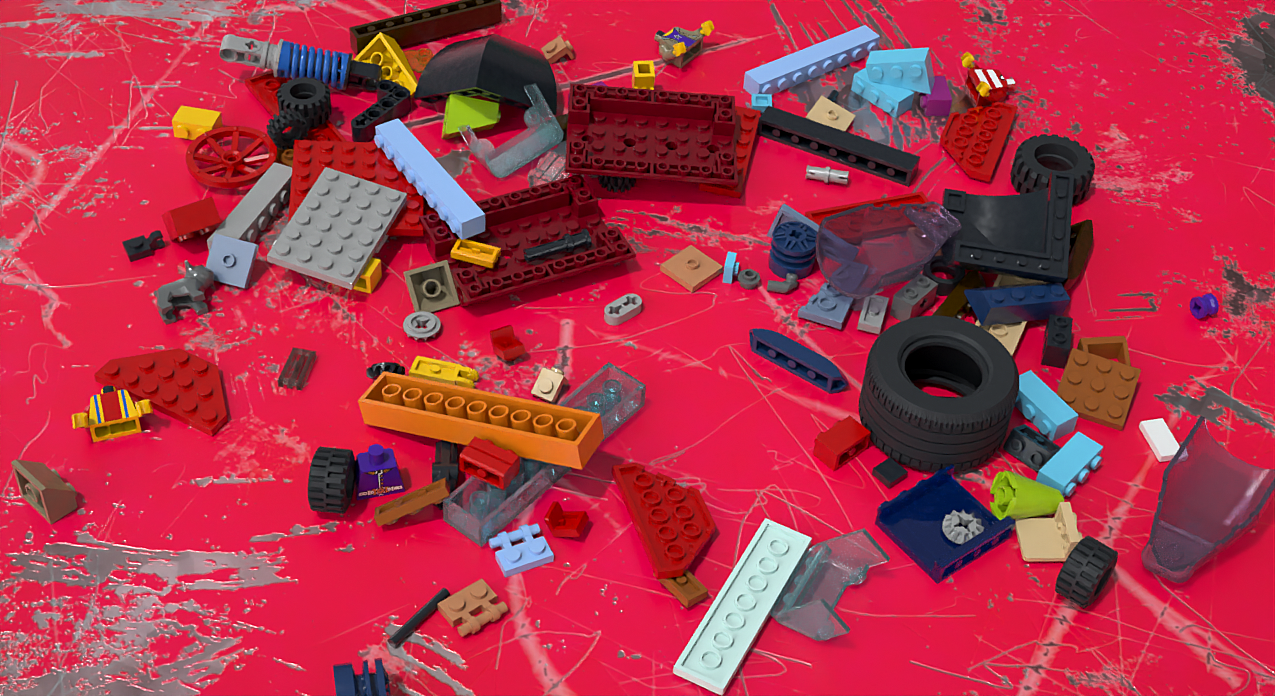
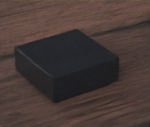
(889, 472)

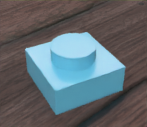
(761, 101)
(731, 267)

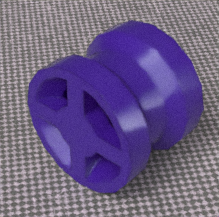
(1204, 306)

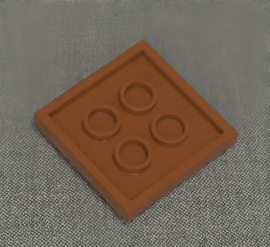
(1098, 388)

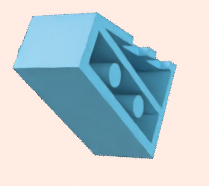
(902, 68)

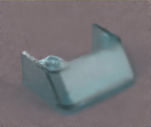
(540, 136)
(821, 580)

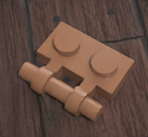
(469, 602)

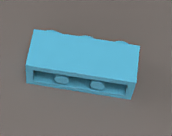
(886, 97)
(1044, 407)
(1071, 464)

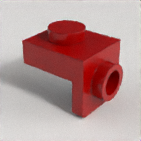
(505, 344)
(565, 523)

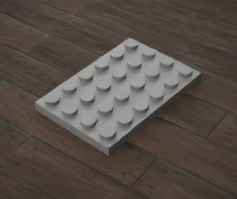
(337, 228)

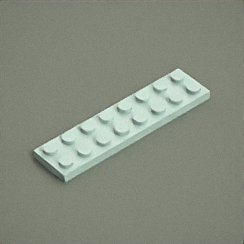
(742, 607)

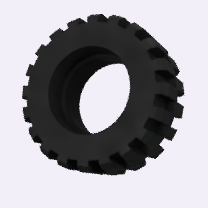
(1044, 154)

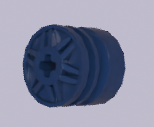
(792, 250)
(363, 684)

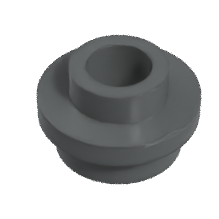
(748, 278)

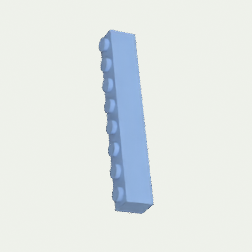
(811, 61)
(430, 179)

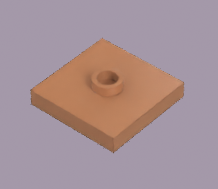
(691, 268)

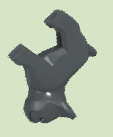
(185, 292)

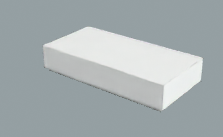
(1159, 439)

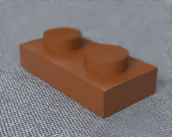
(685, 588)

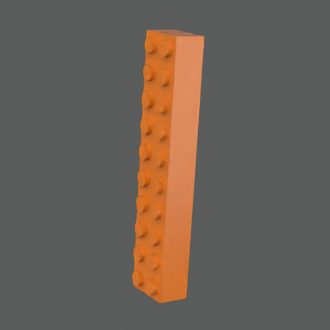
(461, 413)

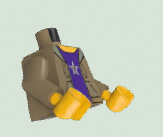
(681, 45)

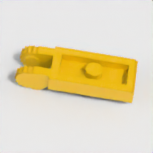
(443, 372)

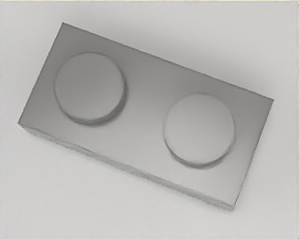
(873, 313)

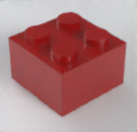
(191, 218)

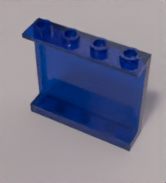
(916, 521)

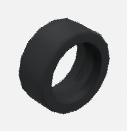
(945, 286)

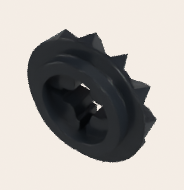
(376, 369)

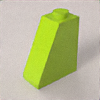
(467, 110)

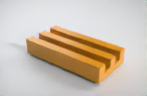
(475, 252)

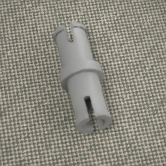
(827, 174)

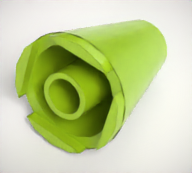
(1022, 497)

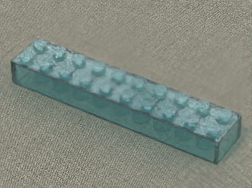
(484, 510)

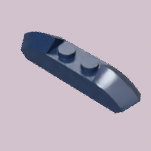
(797, 360)

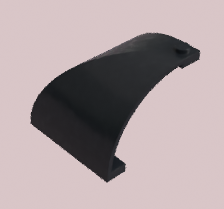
(488, 68)
(1013, 233)

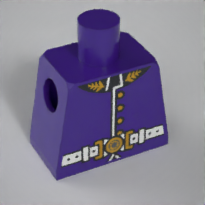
(377, 473)

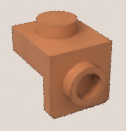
(557, 49)

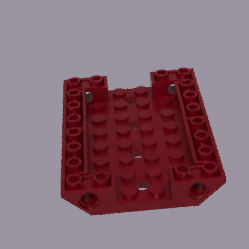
(651, 124)
(522, 222)

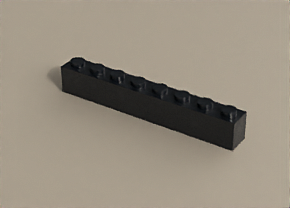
(838, 146)

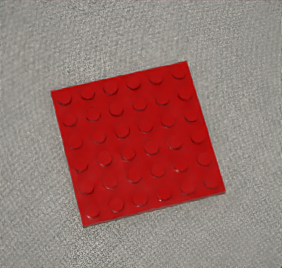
(359, 160)

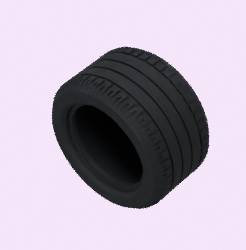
(930, 429)

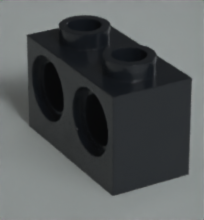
(1056, 341)

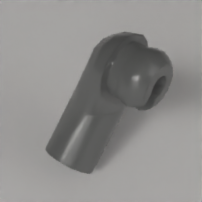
(785, 286)

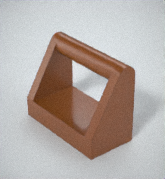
(1106, 347)

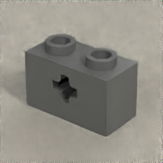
(914, 298)

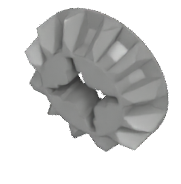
(421, 319)
(960, 534)

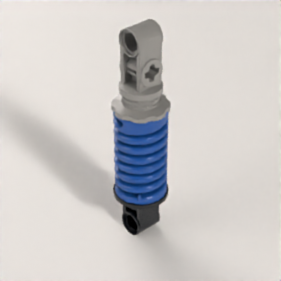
(289, 61)

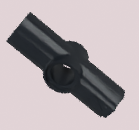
(445, 465)

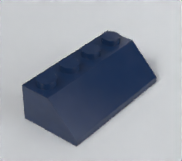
(1017, 302)

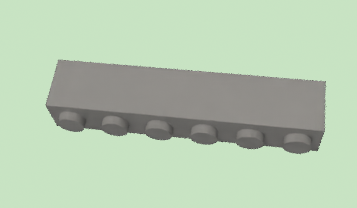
(257, 206)

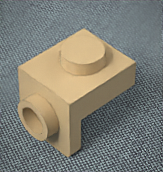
(549, 384)

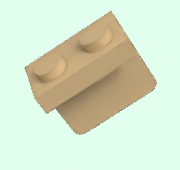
(1048, 537)

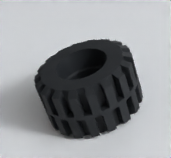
(307, 97)
(331, 480)
(1086, 571)

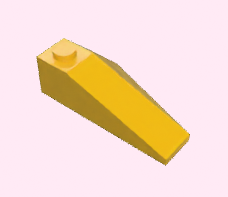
(390, 57)

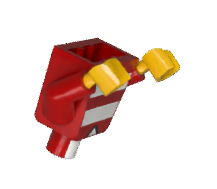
(985, 85)

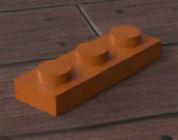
(412, 502)

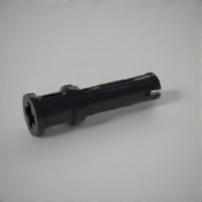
(566, 244)

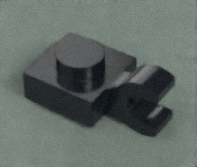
(141, 247)

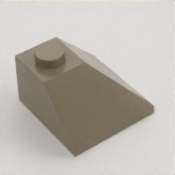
(431, 287)

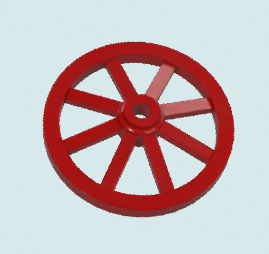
(231, 160)

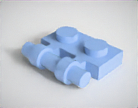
(524, 555)

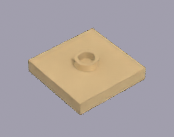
(830, 114)

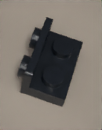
(1030, 447)

